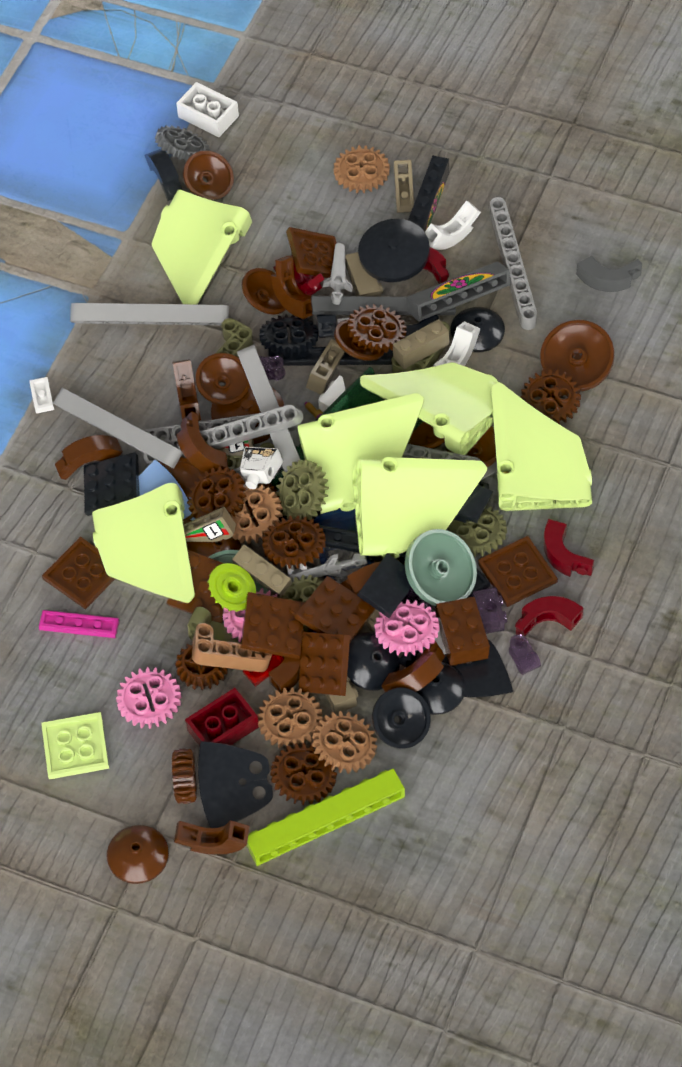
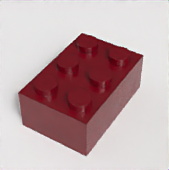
(223, 720)

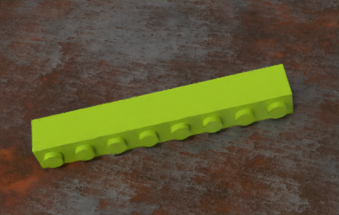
(325, 816)

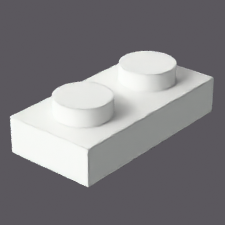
(41, 395)

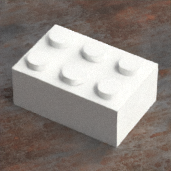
(207, 109)

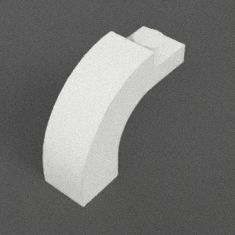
(455, 230)
(462, 345)

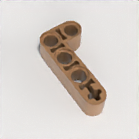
(225, 654)

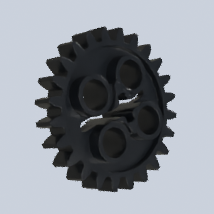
(275, 335)

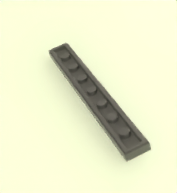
(323, 305)

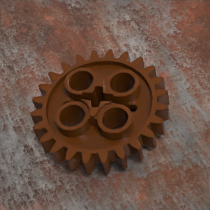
(376, 328)
(562, 387)
(215, 491)
(293, 542)
(302, 775)

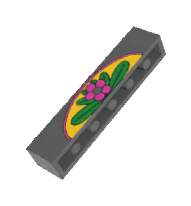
(458, 291)

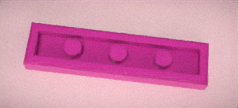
(79, 624)

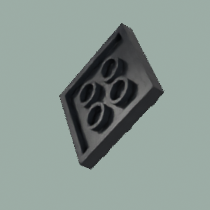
(110, 482)

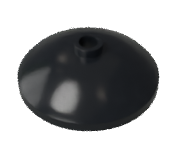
(490, 324)
(363, 668)
(446, 693)
(412, 714)

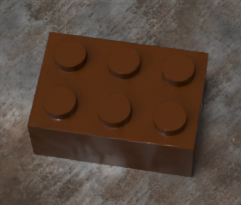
(462, 631)

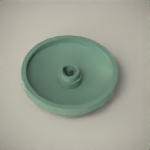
(440, 567)

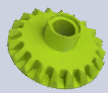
(236, 579)

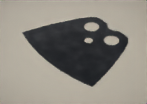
(484, 676)
(219, 776)

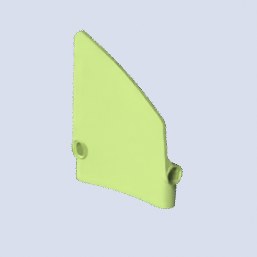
(195, 240)
(454, 400)
(357, 434)
(541, 457)
(408, 499)
(147, 543)

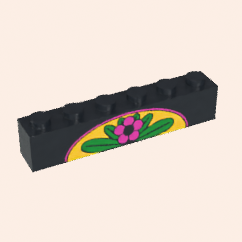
(430, 192)

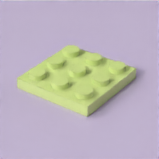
(75, 745)

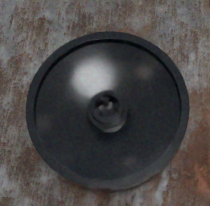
(394, 250)

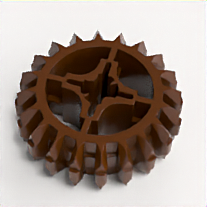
(206, 676)
(184, 776)

